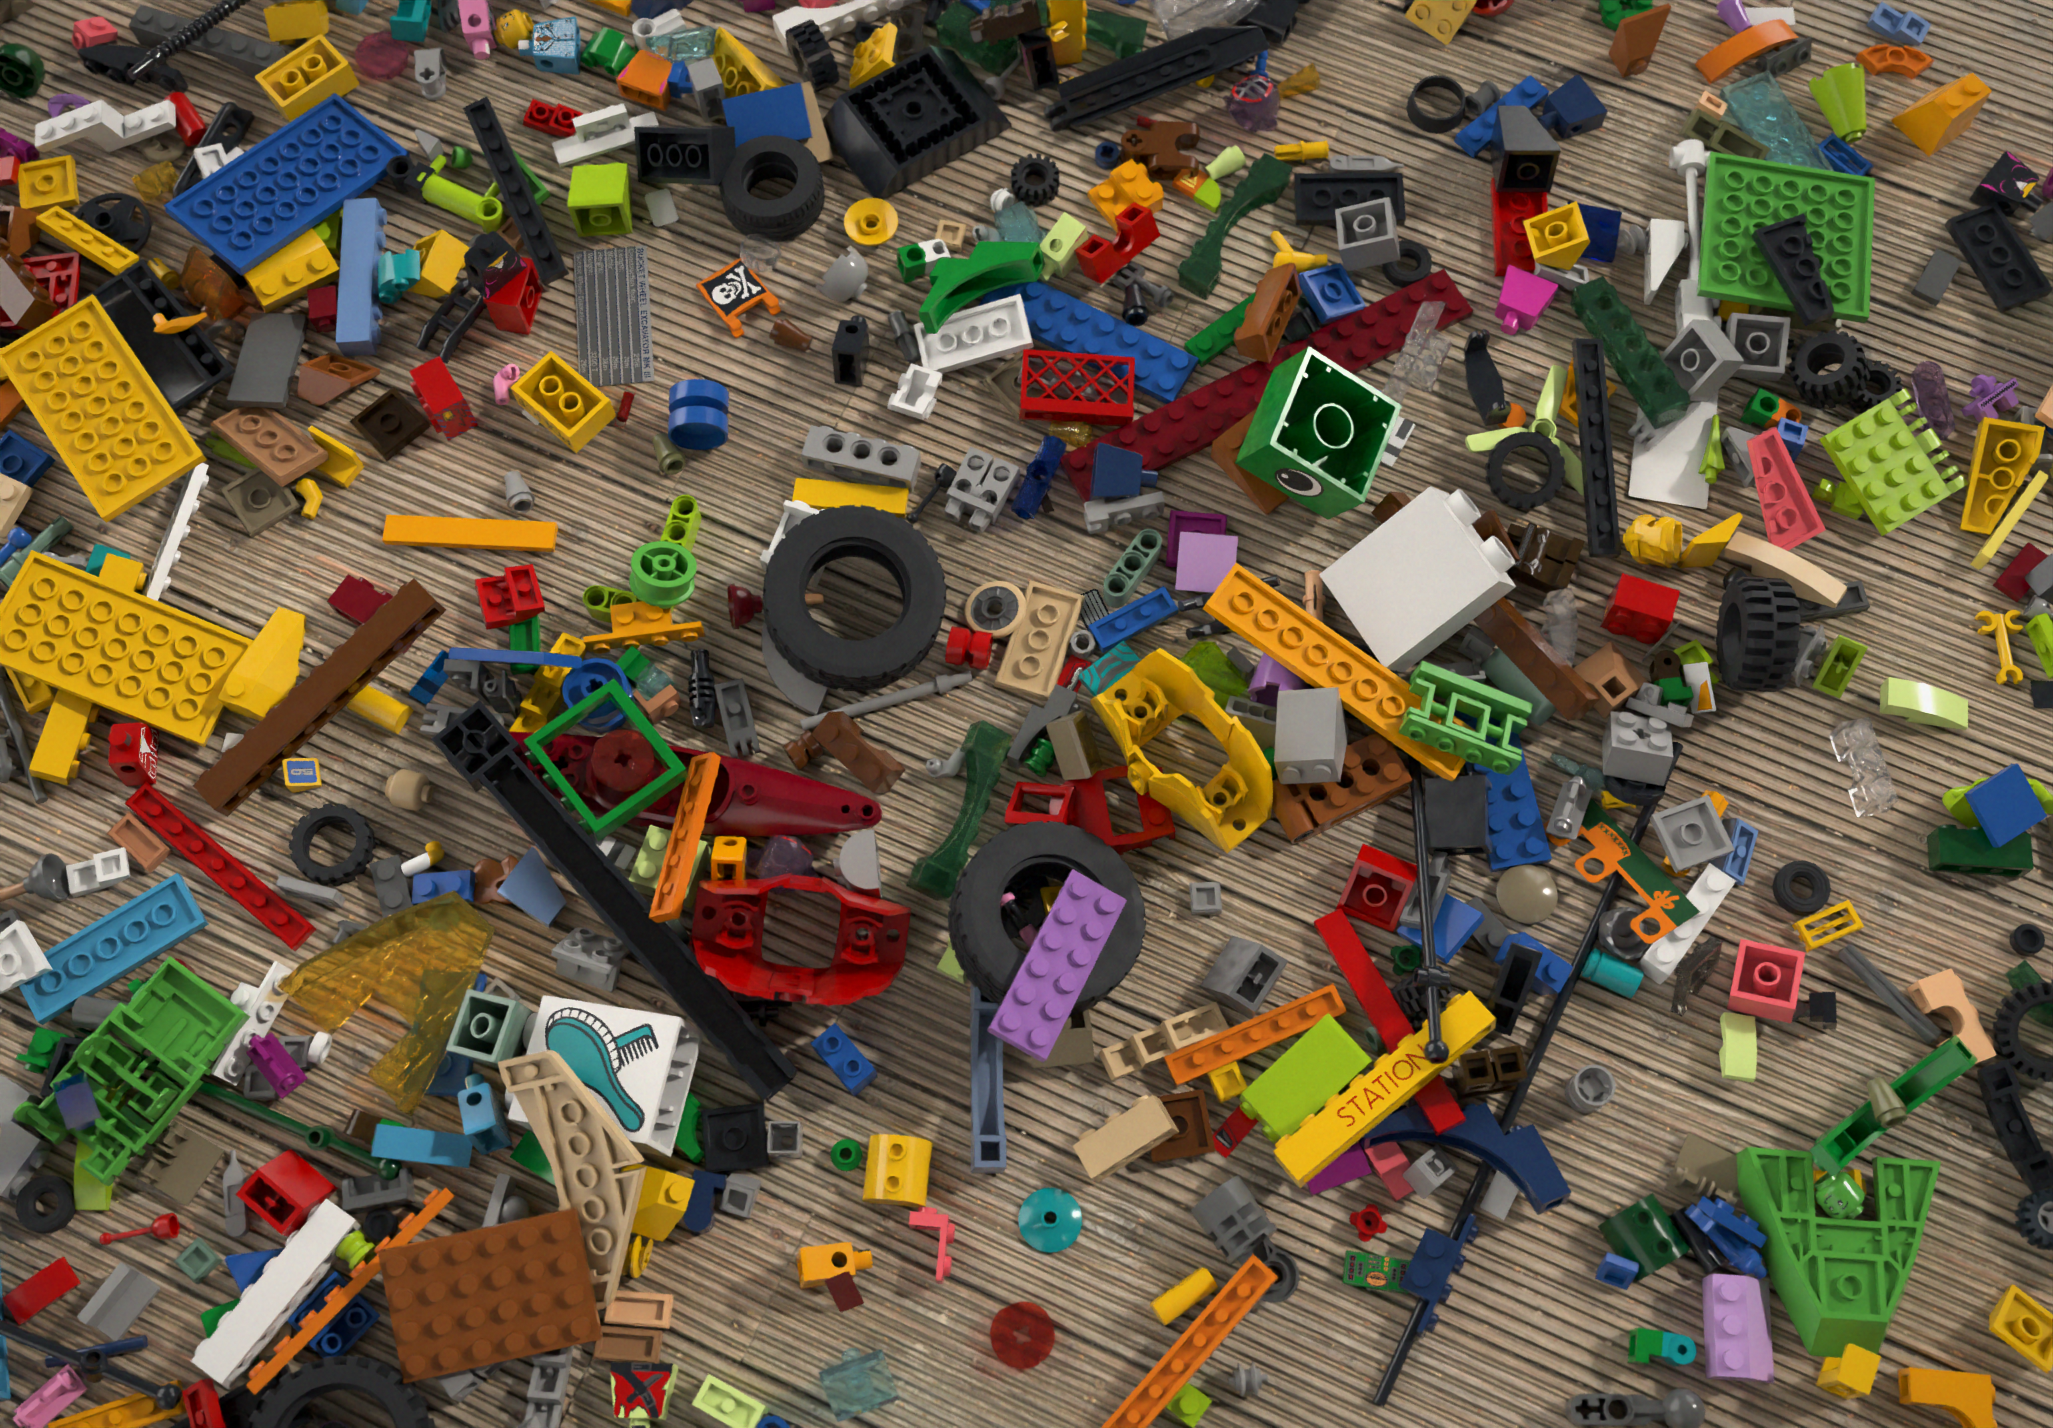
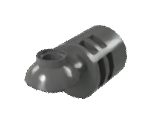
(1244, 1230)

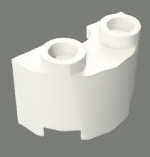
(916, 392)

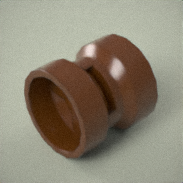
(796, 751)

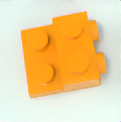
(1126, 185)

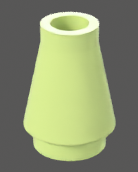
(1226, 162)

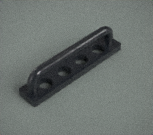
(228, 116)

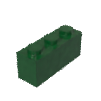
(1972, 853)

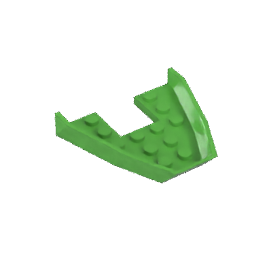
(1832, 1273)

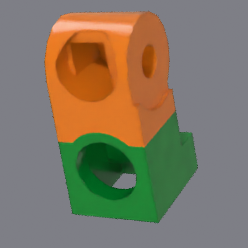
(1767, 410)

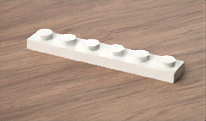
(176, 531)

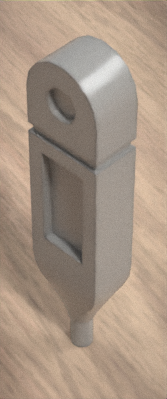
(1361, 164)
(235, 1209)

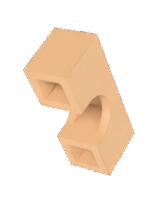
(1945, 995)

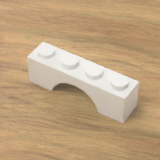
(1706, 895)

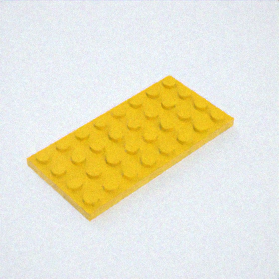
(100, 408)
(117, 648)

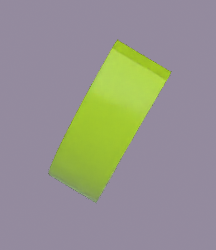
(89, 1191)

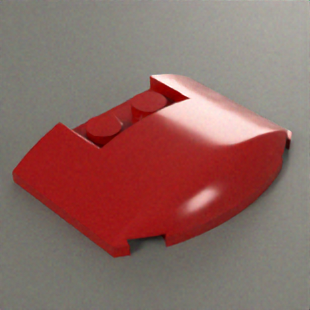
(57, 275)

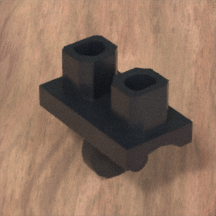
(763, 1012)

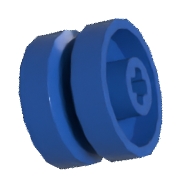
(584, 681)

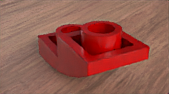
(551, 119)
(41, 1290)

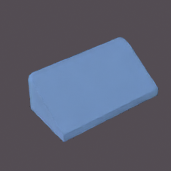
(1743, 840)

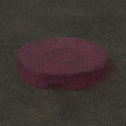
(381, 56)

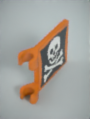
(734, 292)

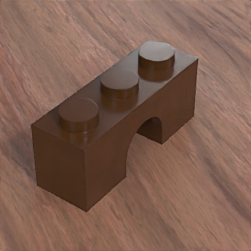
(843, 740)

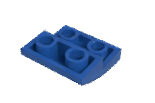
(345, 1327)

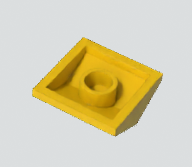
(1707, 546)
(2024, 1327)

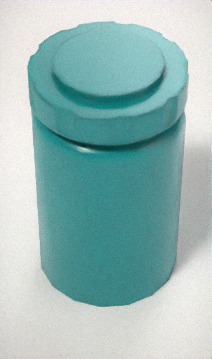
(1612, 973)

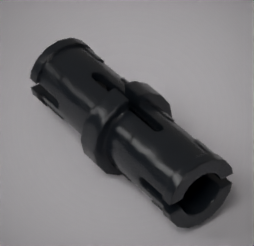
(1696, 1240)

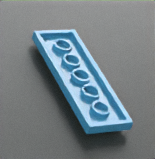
(114, 947)

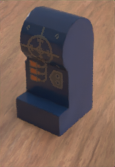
(699, 1211)

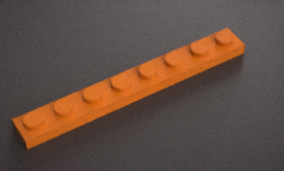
(339, 1297)
(1194, 1346)

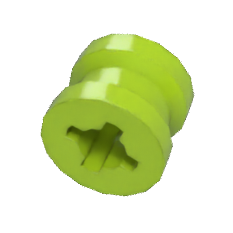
(355, 1249)

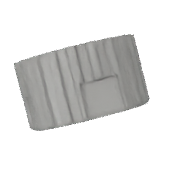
(1082, 635)

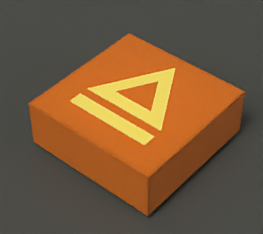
(1187, 184)

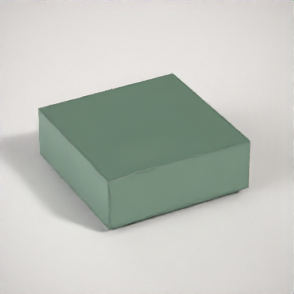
(198, 1260)

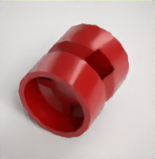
(969, 648)

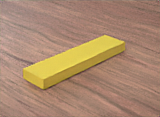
(2009, 520)

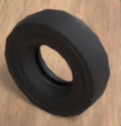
(1421, 256)
(1809, 871)
(27, 1201)

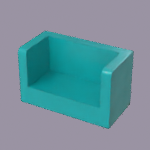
(411, 20)

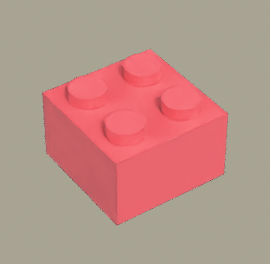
(1766, 981)

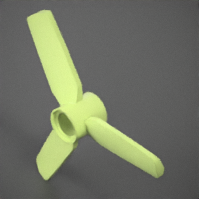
(1545, 415)

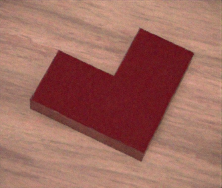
(2012, 580)

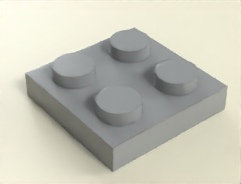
(1692, 834)

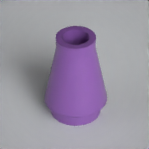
(1734, 15)

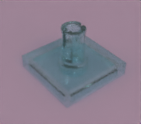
(858, 1384)

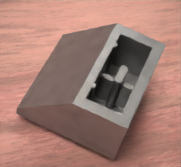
(1244, 975)

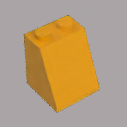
(1943, 113)

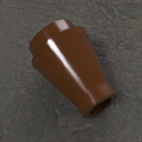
(789, 335)

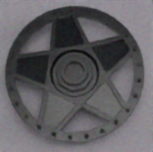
(117, 221)

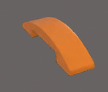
(1743, 47)

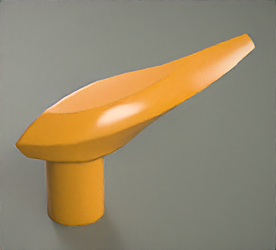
(175, 325)

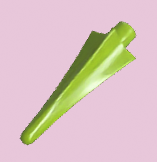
(1713, 458)

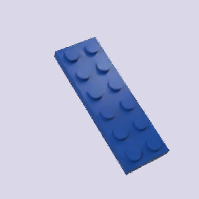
(1512, 811)

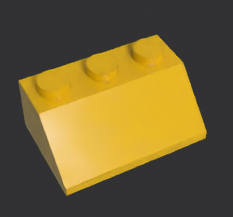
(307, 78)
(292, 271)

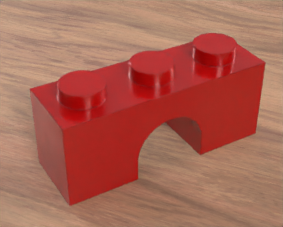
(1135, 232)

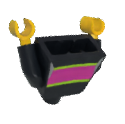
(1039, 56)

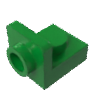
(40, 1050)

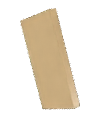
(1040, 642)

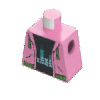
(478, 26)

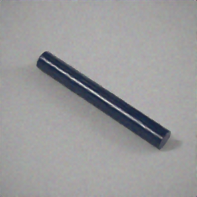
(108, 1349)

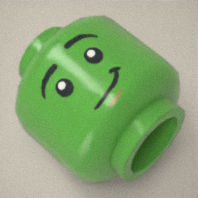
(1839, 1195)

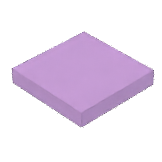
(1204, 560)

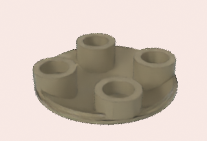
(1526, 894)

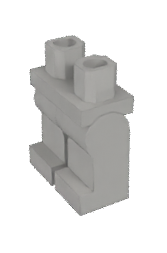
(980, 489)

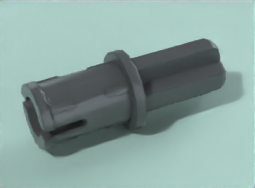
(904, 336)

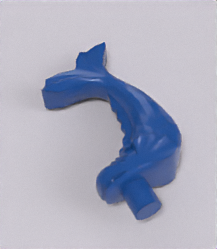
(1736, 1250)

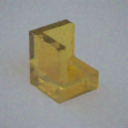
(155, 180)

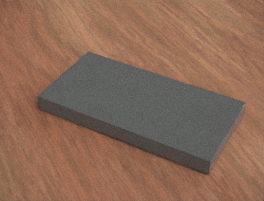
(268, 360)

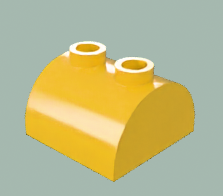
(897, 1170)

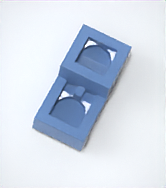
(1902, 28)

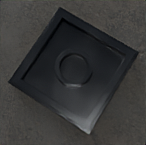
(735, 1138)

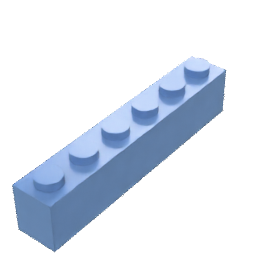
(358, 278)

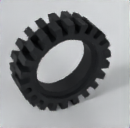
(2007, 1029)

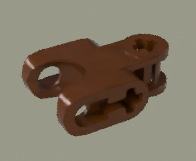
(1160, 148)

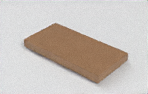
(270, 442)

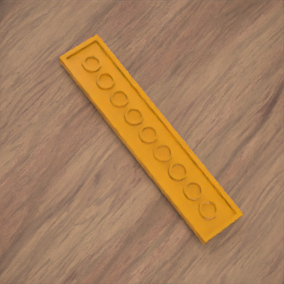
(1325, 661)

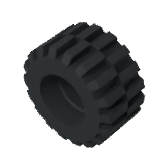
(1838, 385)

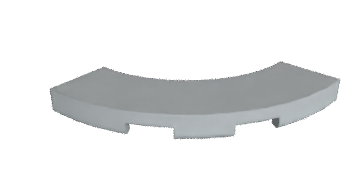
(797, 689)

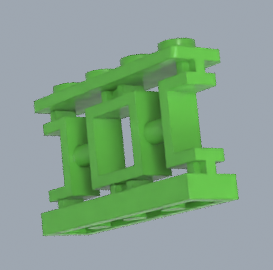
(1472, 699)

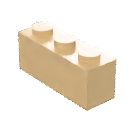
(1124, 1137)

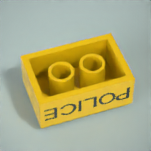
(563, 401)

